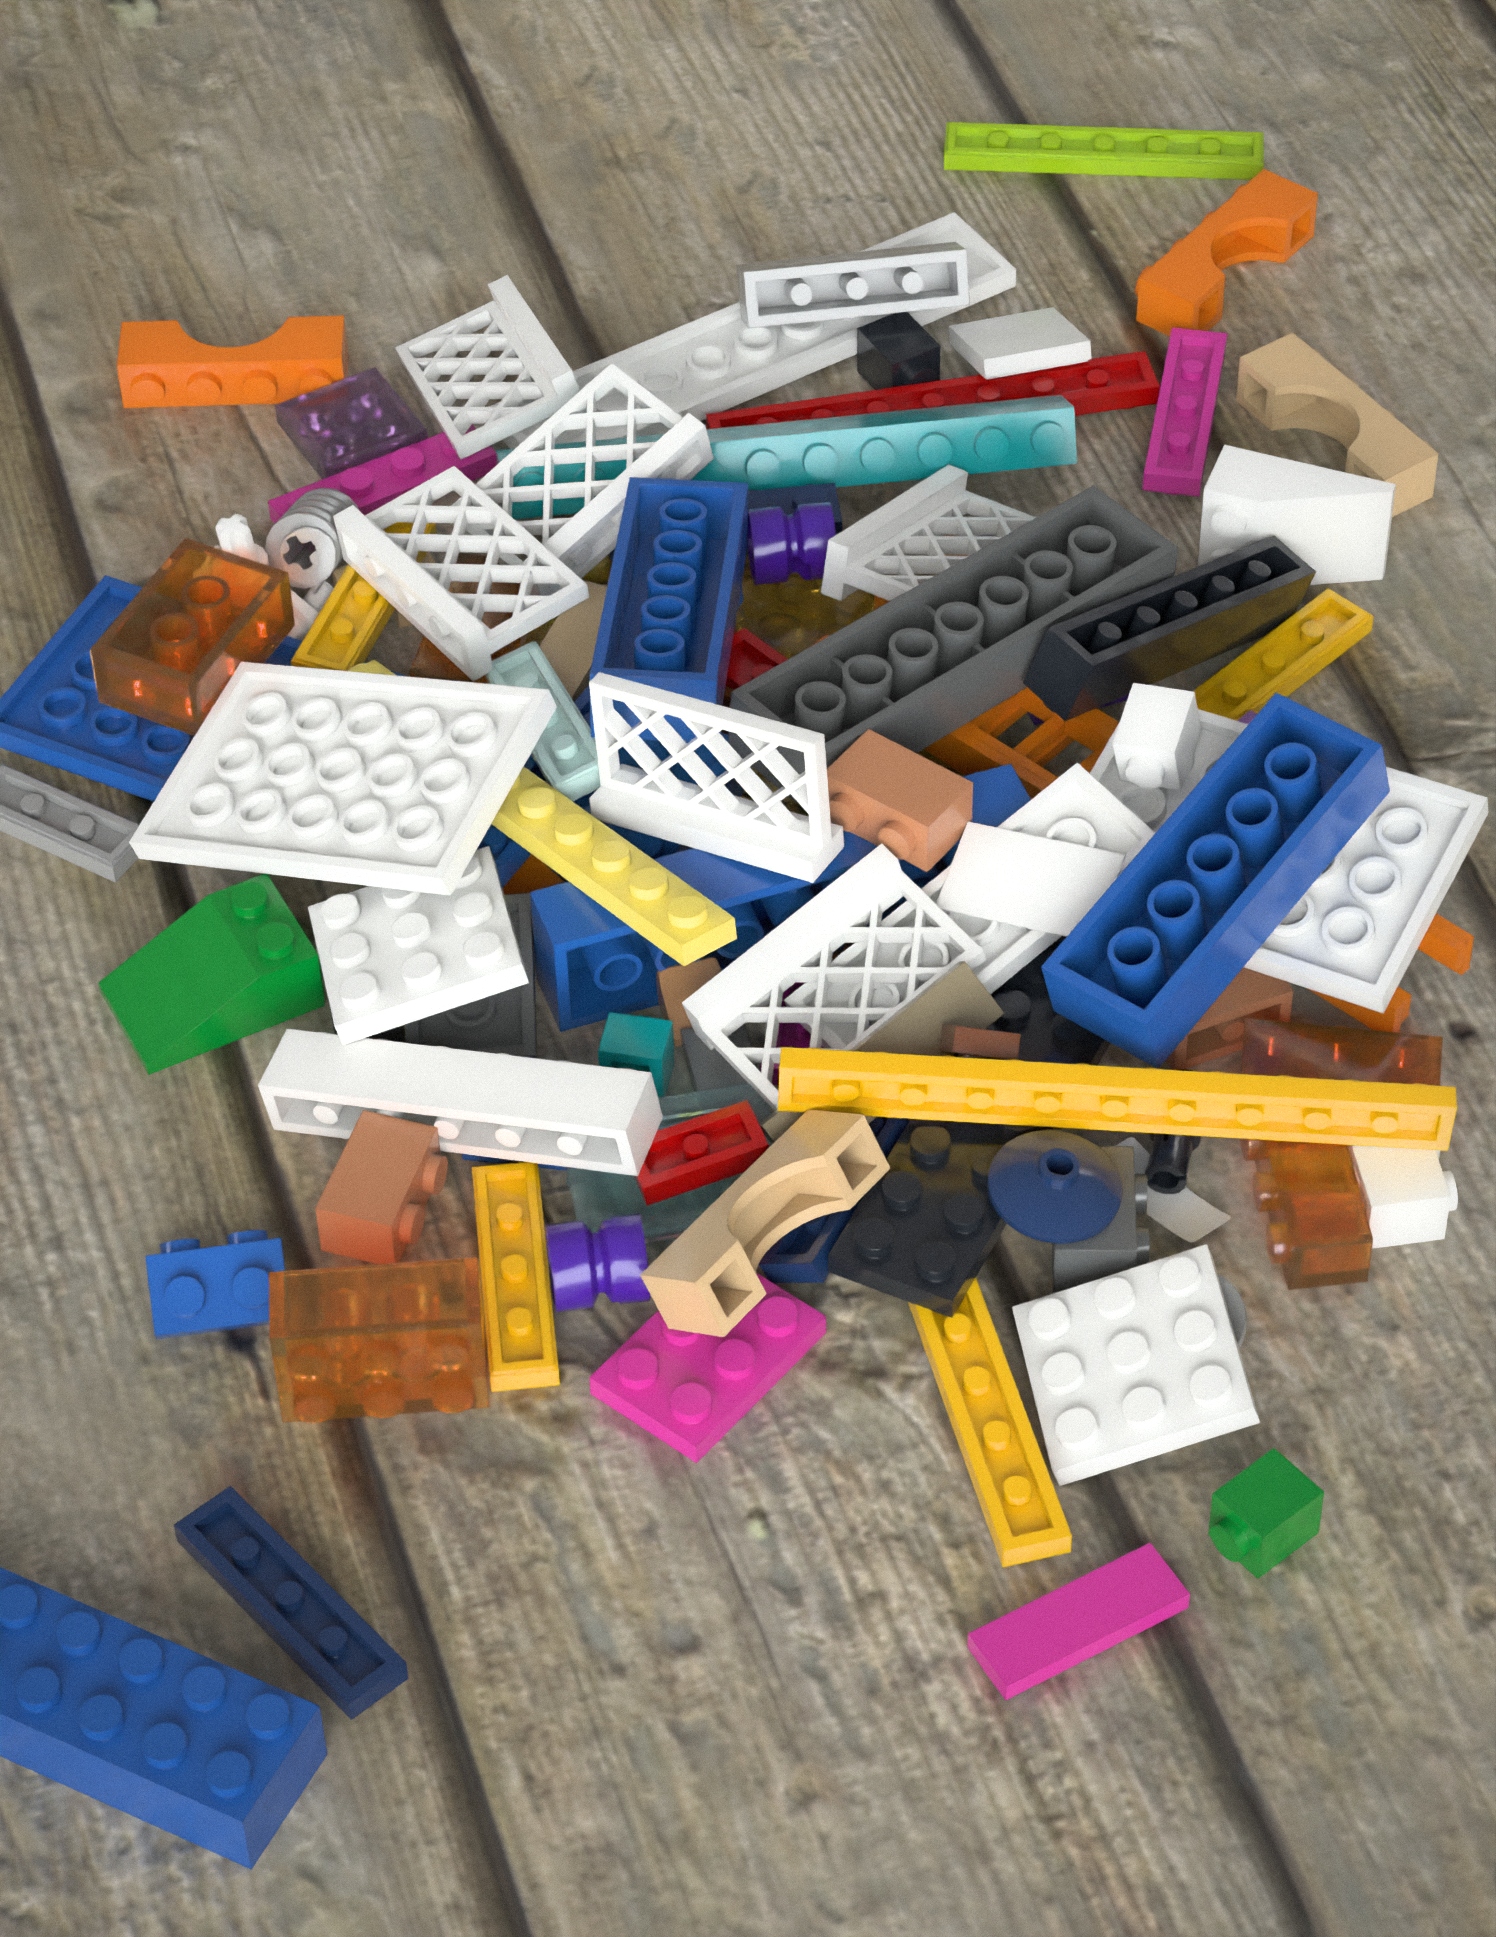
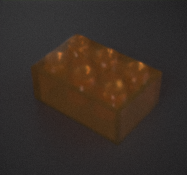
(189, 634)
(378, 1340)

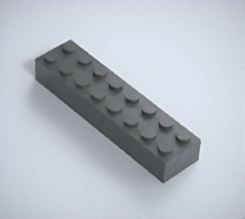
(959, 636)

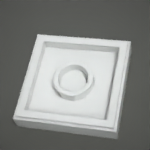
(1020, 343)

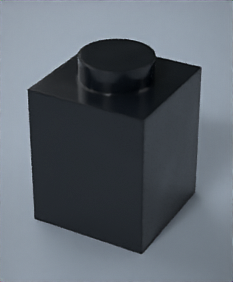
(897, 352)

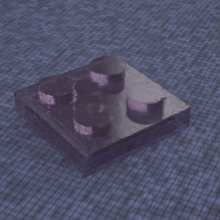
(349, 423)

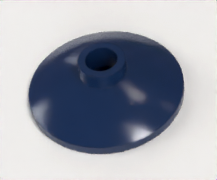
(1053, 1205)

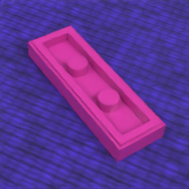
(1078, 1621)

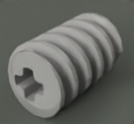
(307, 539)

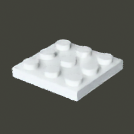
(415, 953)
(1134, 1365)

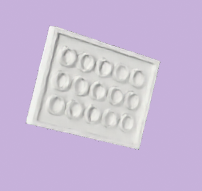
(345, 776)
(1375, 897)

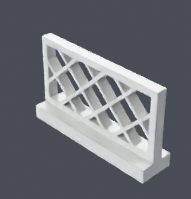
(525, 353)
(915, 526)
(594, 530)
(421, 589)
(708, 813)
(810, 938)

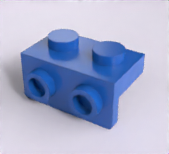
(212, 1286)

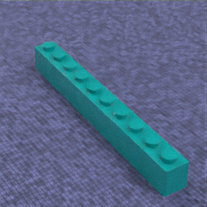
(855, 448)

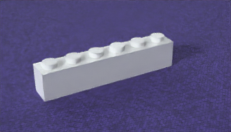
(476, 1099)

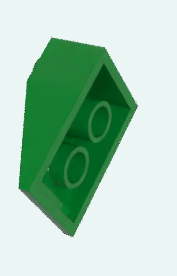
(215, 976)

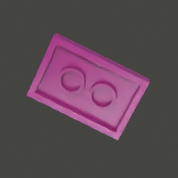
(700, 1385)

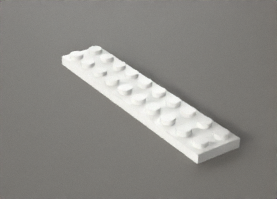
(725, 363)

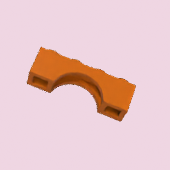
(1259, 222)
(170, 369)

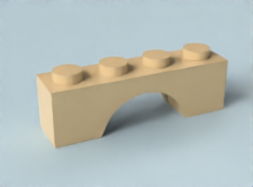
(1298, 388)
(812, 1170)

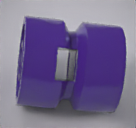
(789, 543)
(597, 1262)

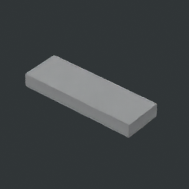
(65, 825)

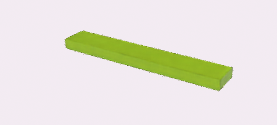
(1103, 150)

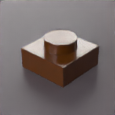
(979, 1043)

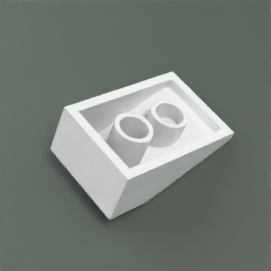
(1321, 514)

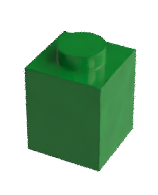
(1265, 1513)

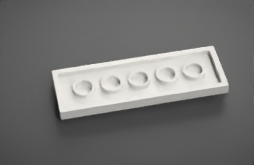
(1068, 810)

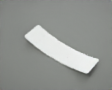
(1181, 1212)

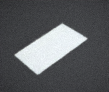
(1026, 879)

